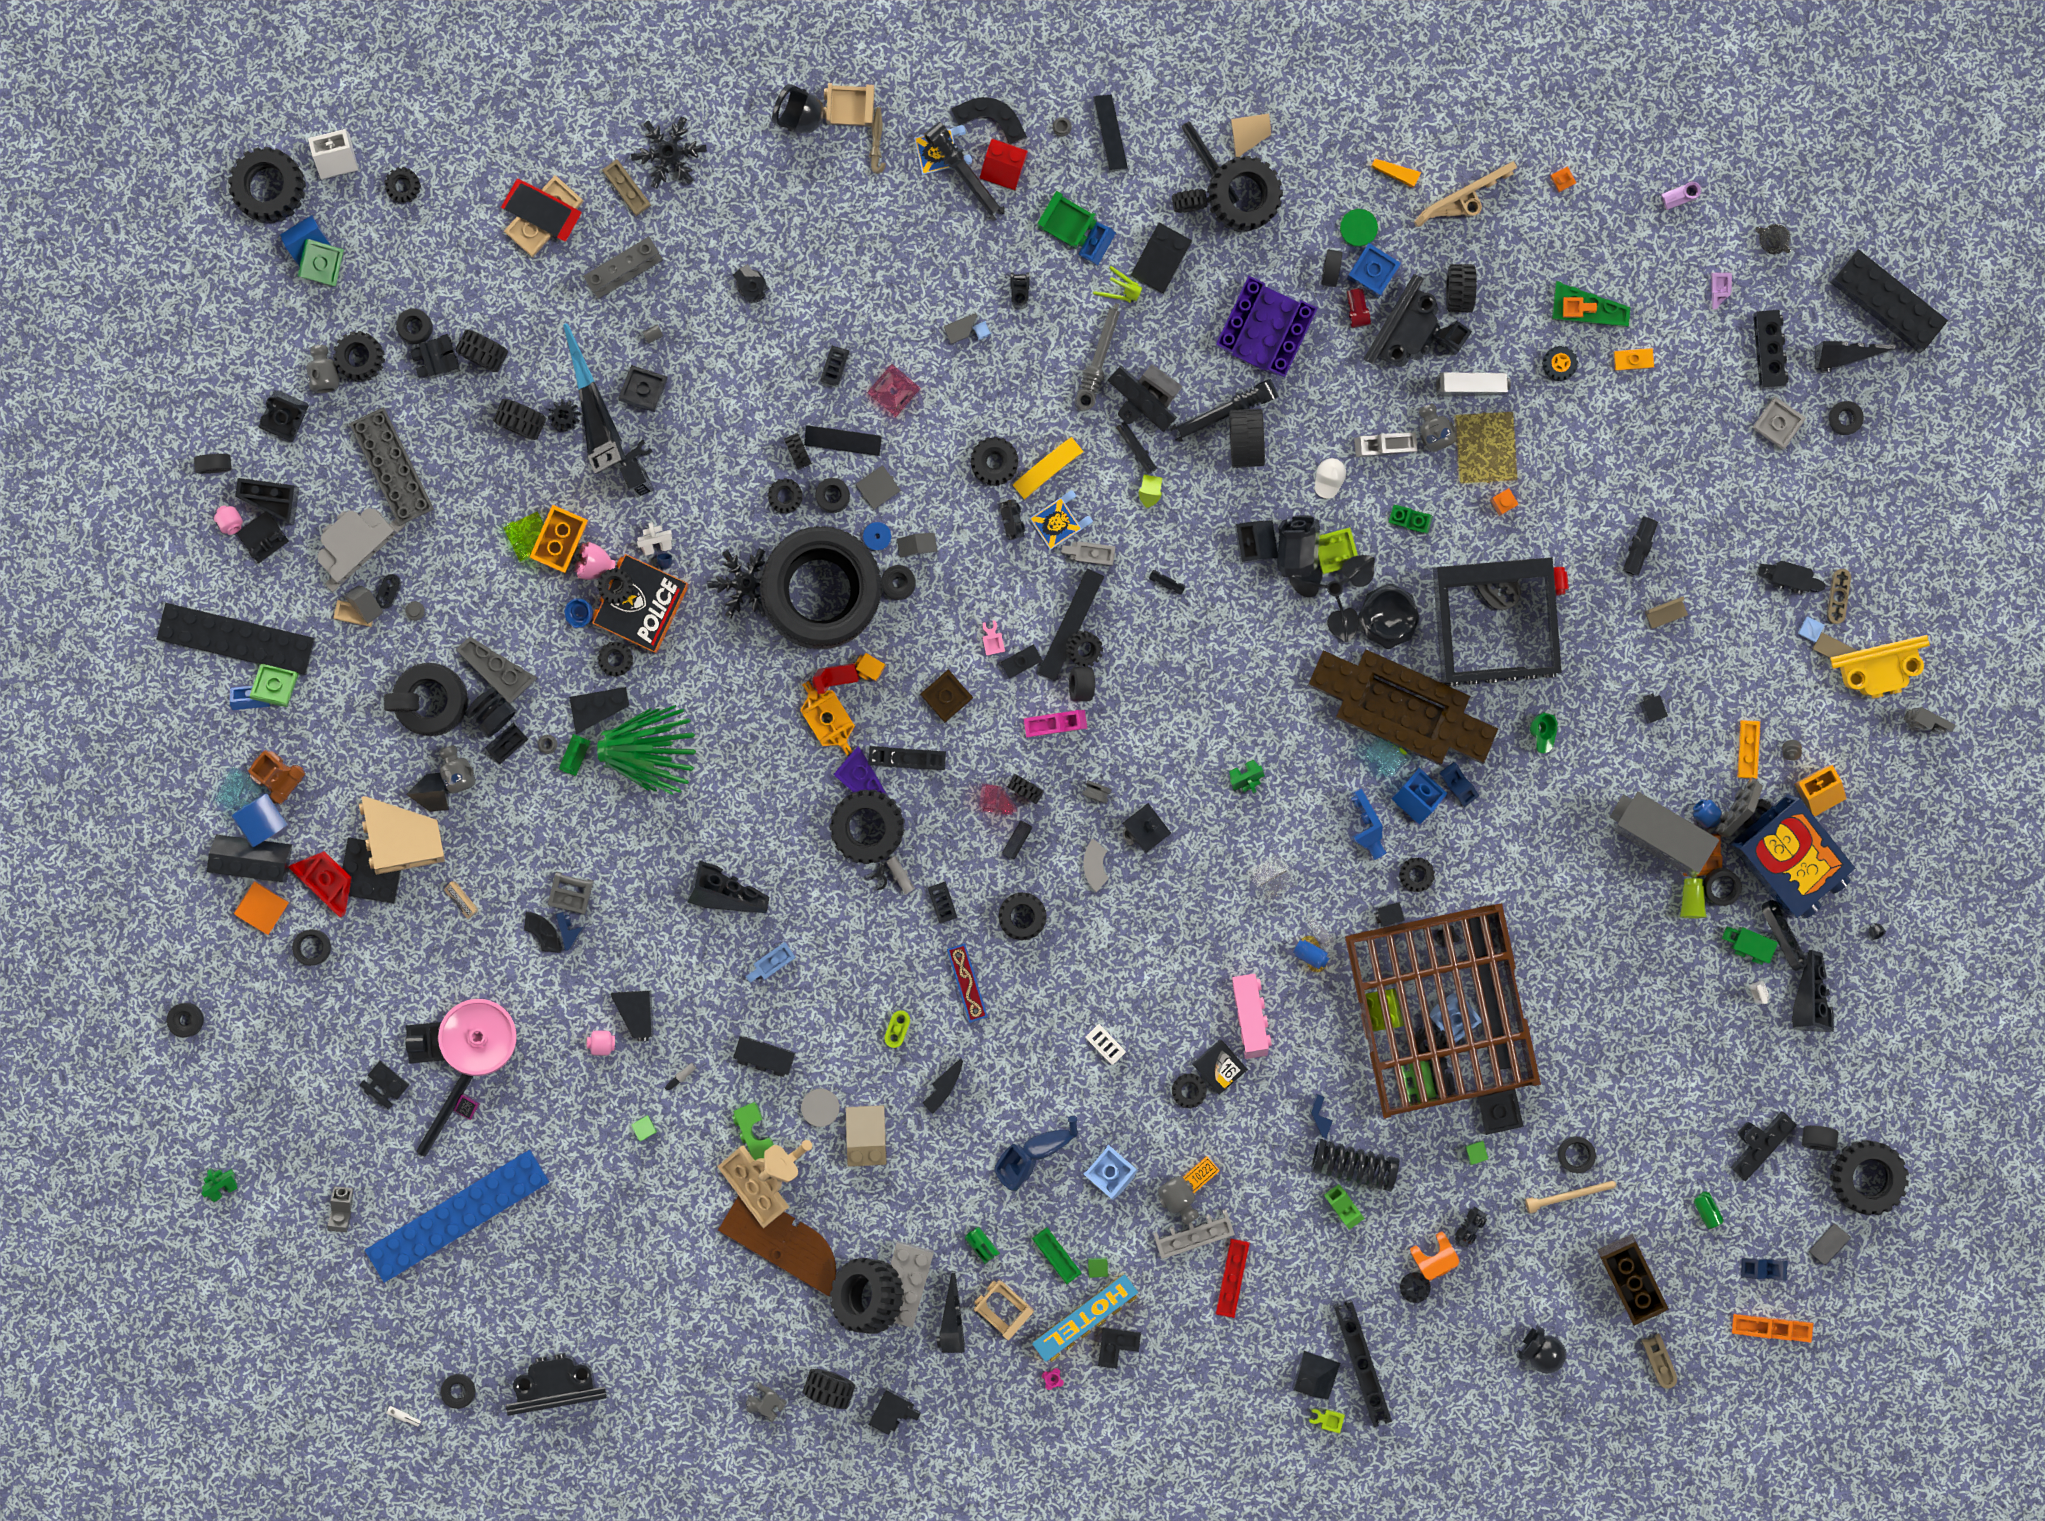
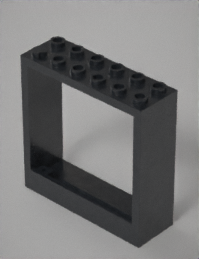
(1493, 573)

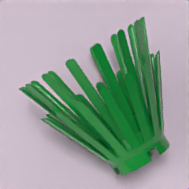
(627, 754)

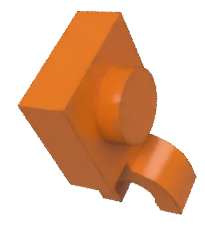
(1574, 307)

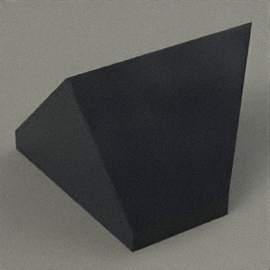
(1453, 337)
(430, 793)

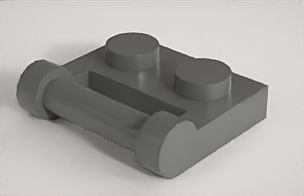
(569, 899)

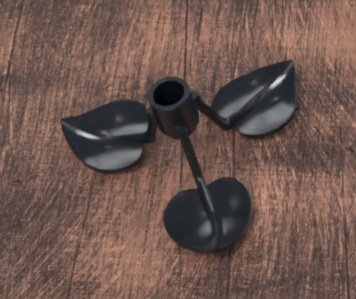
(1360, 573)

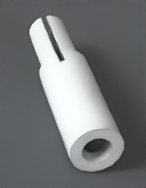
(401, 1416)

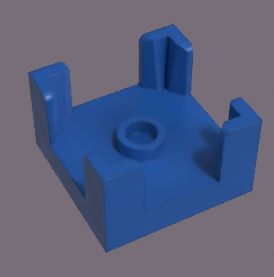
(1374, 270)

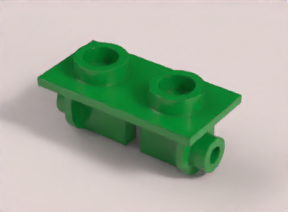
(574, 755)

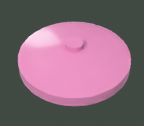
(477, 1037)

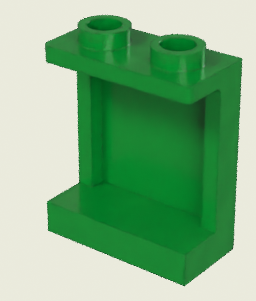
(1066, 221)

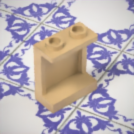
(849, 105)

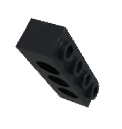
(1767, 379)
(636, 478)

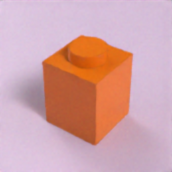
(1504, 502)

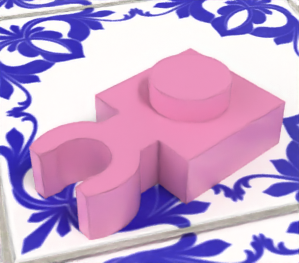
(993, 642)

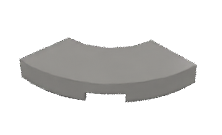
(1094, 865)

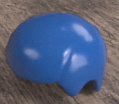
(580, 607)

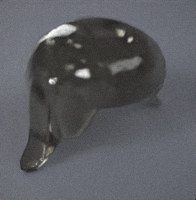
(1778, 237)

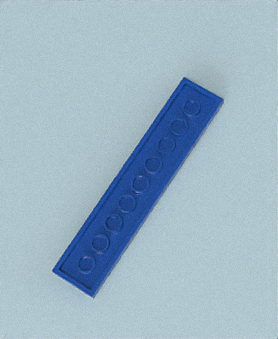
(457, 1215)

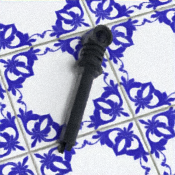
(938, 137)
(1261, 394)

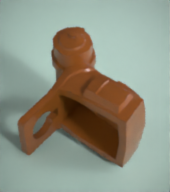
(272, 773)

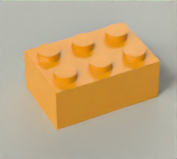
(559, 539)

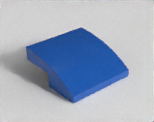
(259, 820)

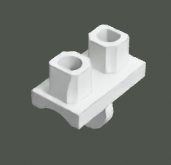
(646, 542)

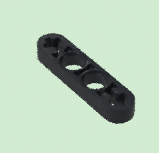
(1784, 935)

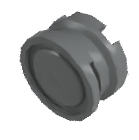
(1096, 794)

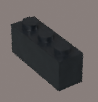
(764, 1056)

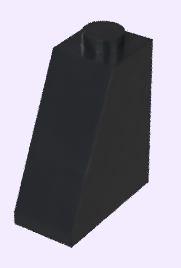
(636, 1012)

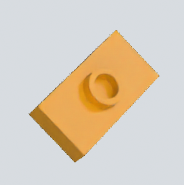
(1633, 359)

